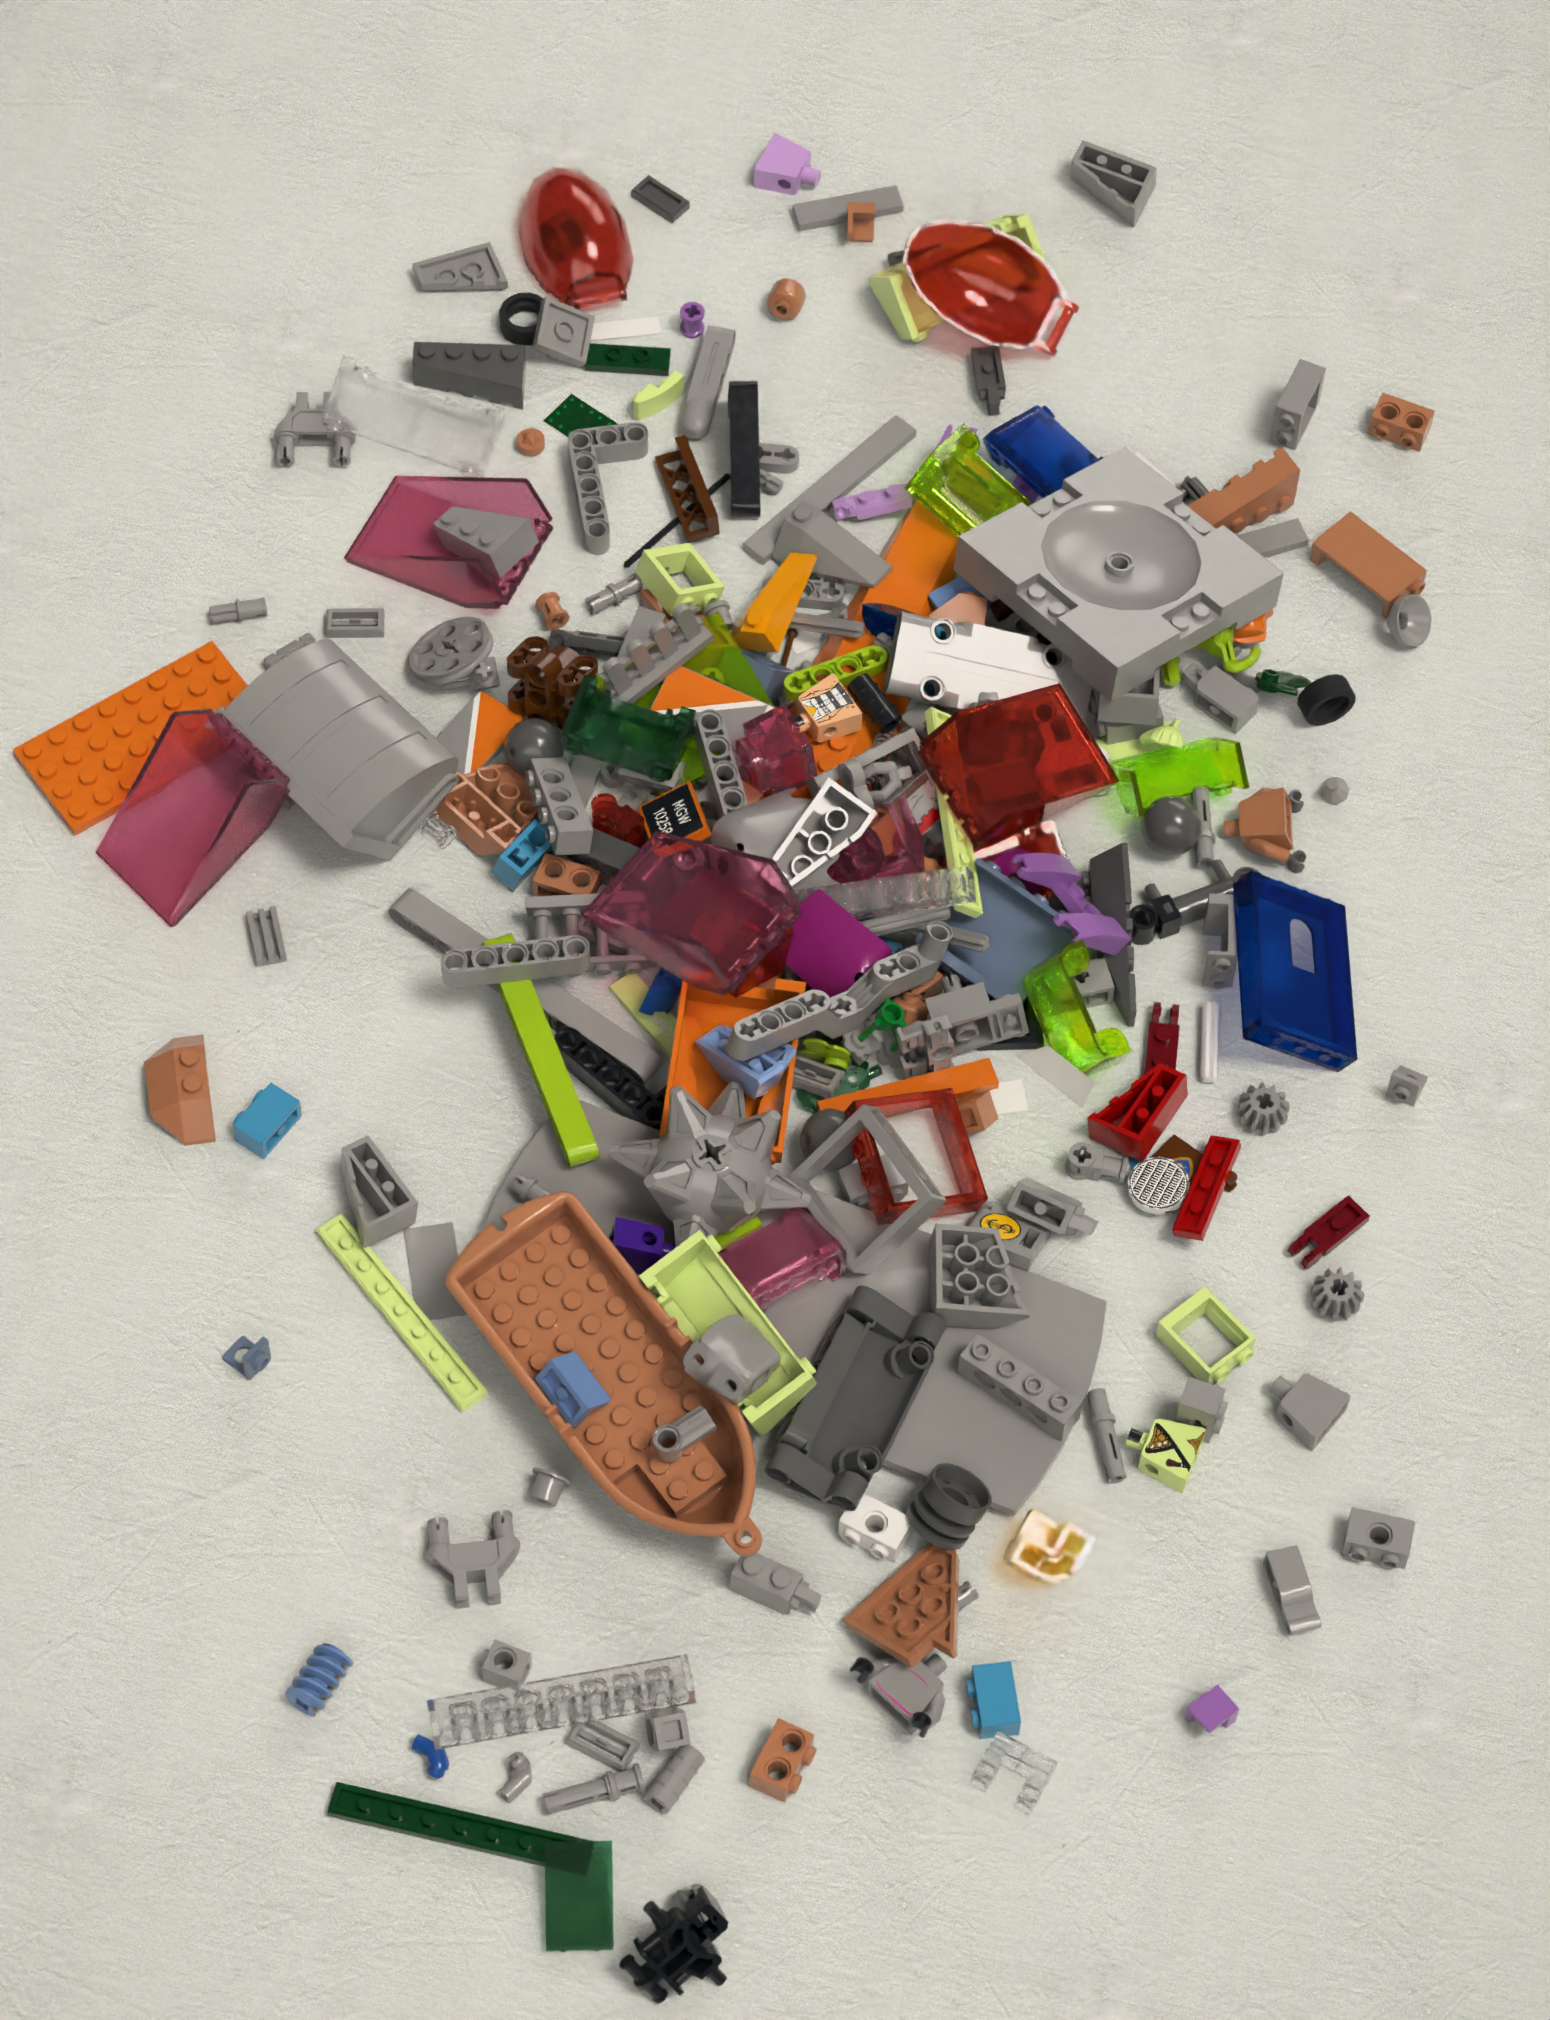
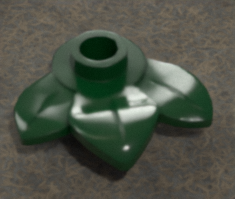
(1280, 681)

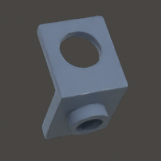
(253, 1361)

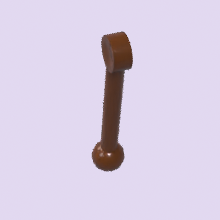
(792, 634)

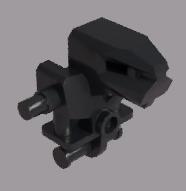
(680, 1944)

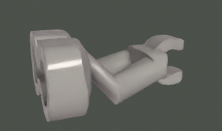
(854, 778)

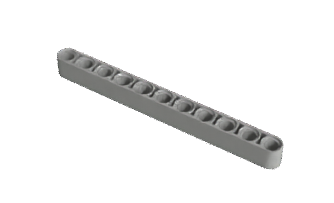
(562, 1010)

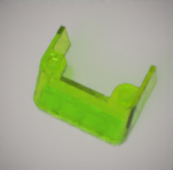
(1175, 772)

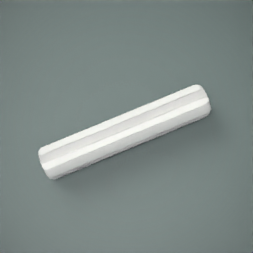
(1209, 1042)

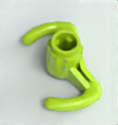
(1222, 646)

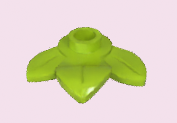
(830, 1055)

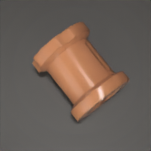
(552, 610)

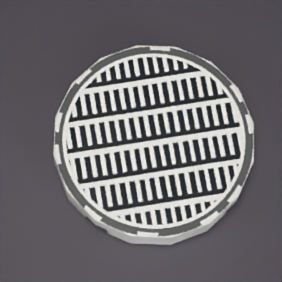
(1158, 1185)

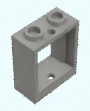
(1297, 404)

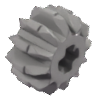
(1263, 1108)
(1346, 1297)

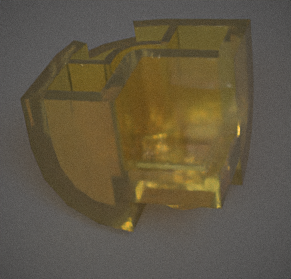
(1046, 1550)

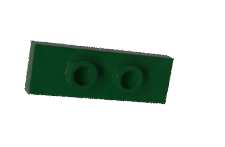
(628, 359)

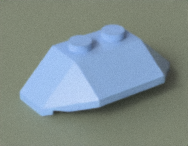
(755, 1074)

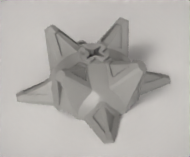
(712, 1165)

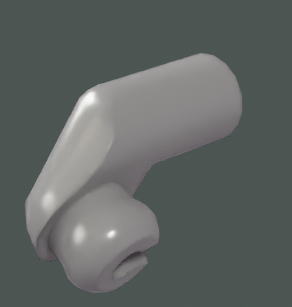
(520, 1777)

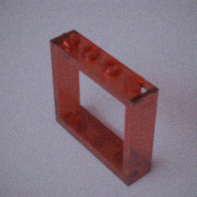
(956, 1144)

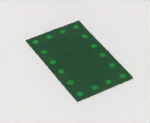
(575, 415)

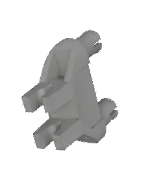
(306, 428)
(473, 1561)

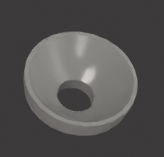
(1415, 620)

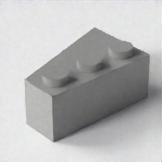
(1114, 179)
(490, 536)
(375, 1192)

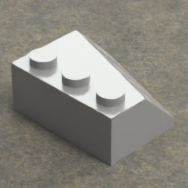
(972, 1278)

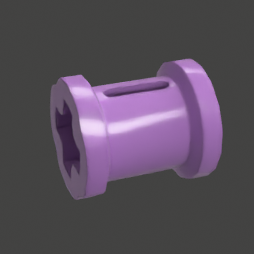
(692, 316)

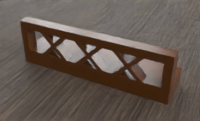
(696, 485)

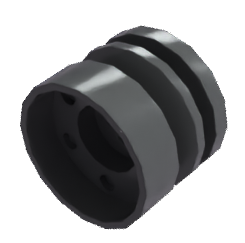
(949, 1506)

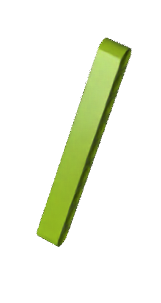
(547, 1067)

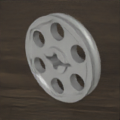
(442, 658)

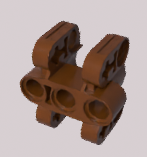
(546, 679)

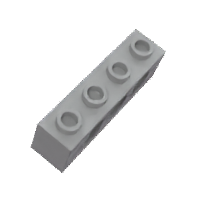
(559, 806)
(1019, 1387)

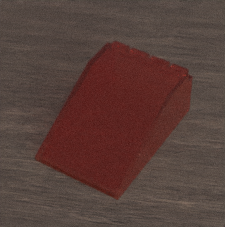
(1015, 763)

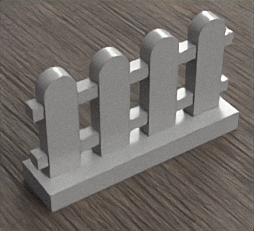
(662, 660)

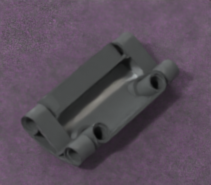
(857, 1400)

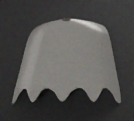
(764, 827)

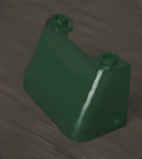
(626, 732)

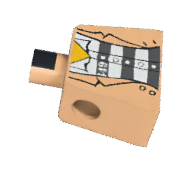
(827, 711)

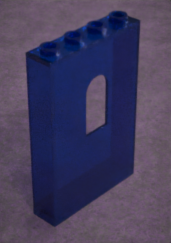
(1283, 1004)

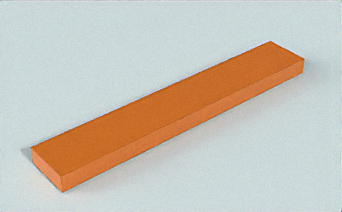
(963, 1079)

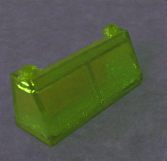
(962, 485)

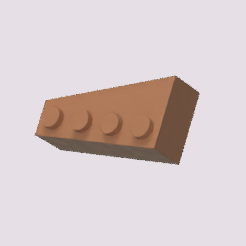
(1253, 497)

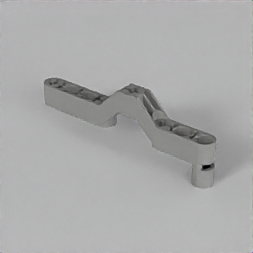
(844, 1011)

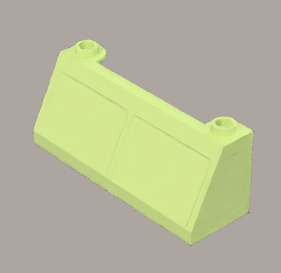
(905, 307)
(700, 1290)

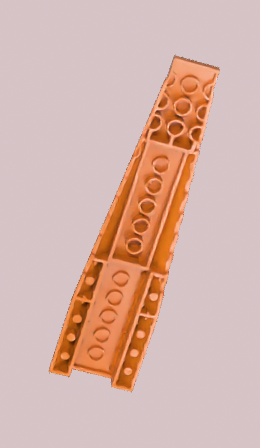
(922, 561)

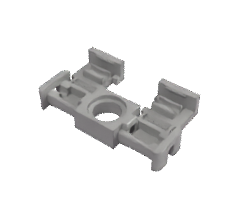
(937, 1047)

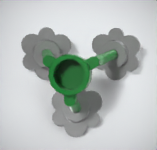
(886, 1018)

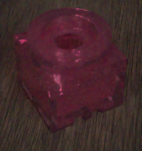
(776, 752)

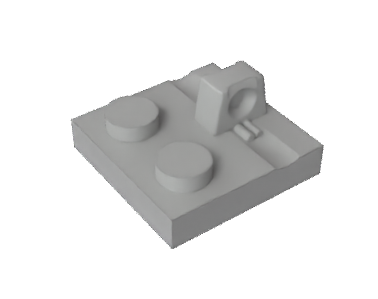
(563, 332)

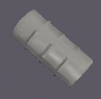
(674, 1778)

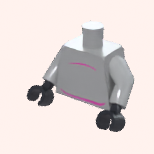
(906, 1693)

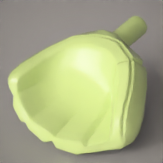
(1164, 736)

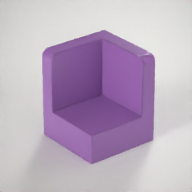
(1213, 1710)

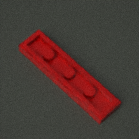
(1206, 1188)

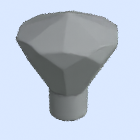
(1334, 790)

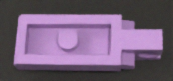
(873, 503)

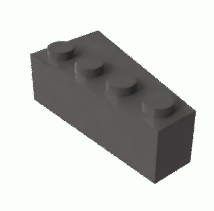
(472, 369)

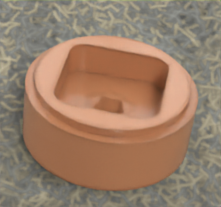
(530, 442)

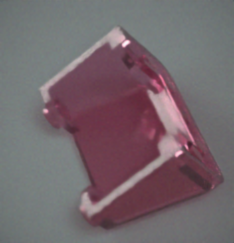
(785, 1257)

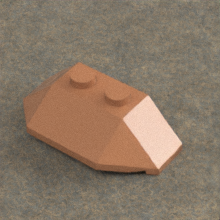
(181, 1090)

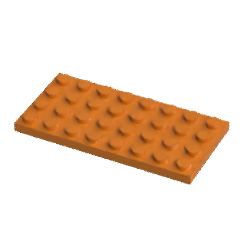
(98, 753)

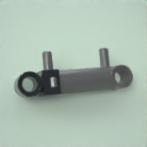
(1168, 914)

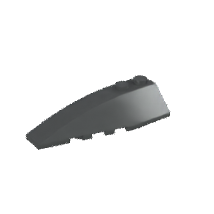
(1110, 893)

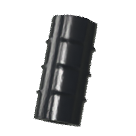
(874, 703)

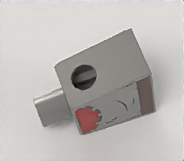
(923, 802)

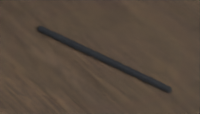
(672, 524)

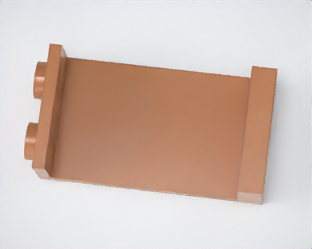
(1370, 560)

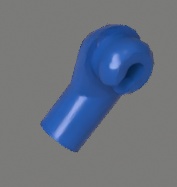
(437, 1758)

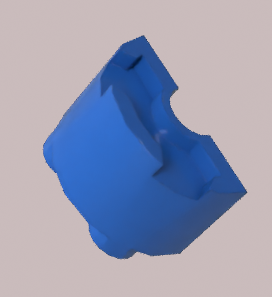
(662, 993)

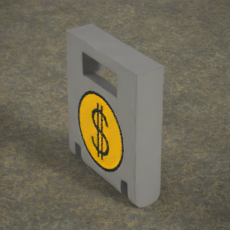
(1012, 1232)

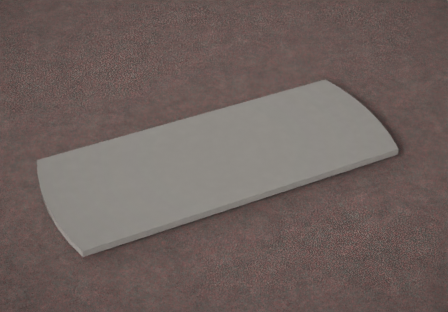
(950, 1415)

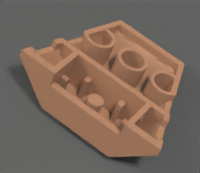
(488, 808)

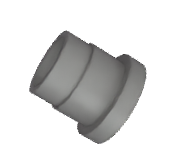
(723, 608)

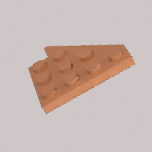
(913, 1608)

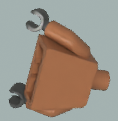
(1267, 825)

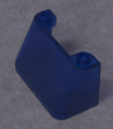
(1038, 450)

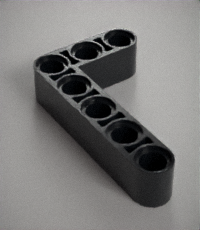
(744, 448)
(605, 1071)

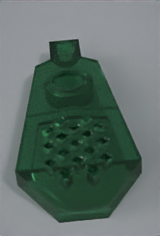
(846, 1087)

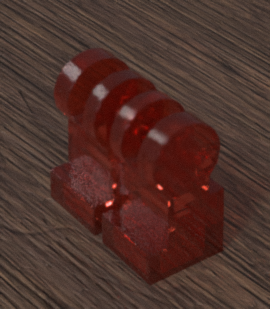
(617, 820)

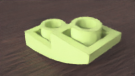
(655, 399)

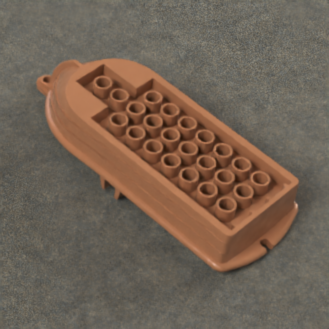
(565, 1288)

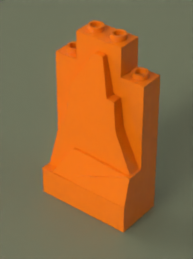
(700, 1013)

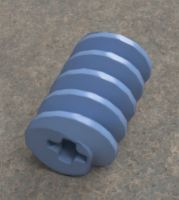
(317, 1677)

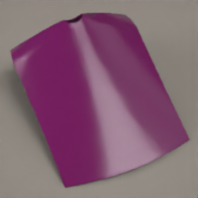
(831, 945)

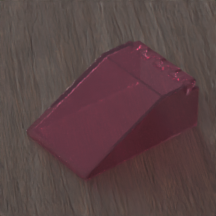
(406, 548)
(192, 812)
(697, 909)

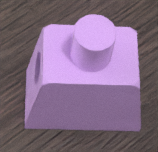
(784, 167)

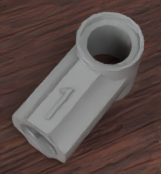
(685, 1431)

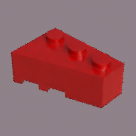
(1140, 1114)

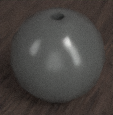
(531, 740)
(1170, 826)
(819, 1129)

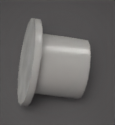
(547, 1487)

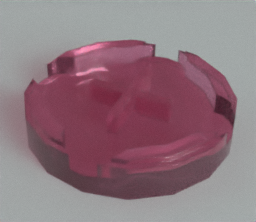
(860, 857)

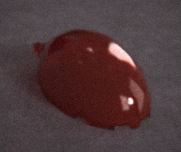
(575, 239)
(986, 284)

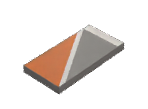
(702, 693)
(479, 732)

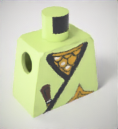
(1168, 1451)

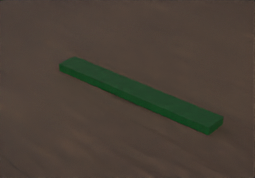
(442, 1824)

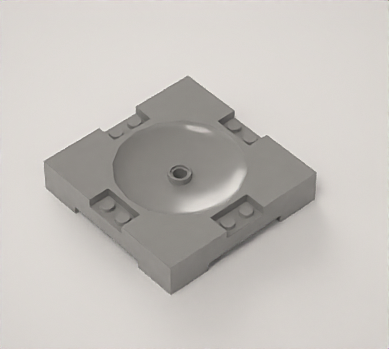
(1118, 572)

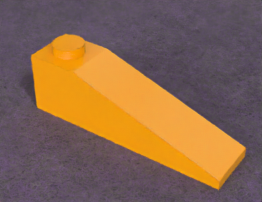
(771, 611)

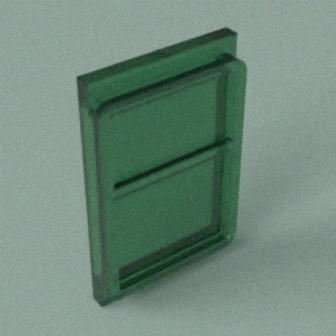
(579, 1896)

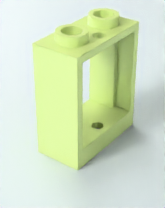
(660, 562)
(1206, 1303)

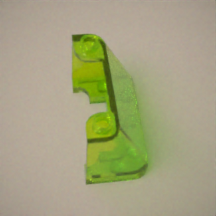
(1065, 1016)

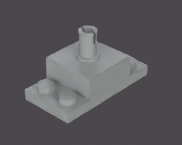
(972, 1016)

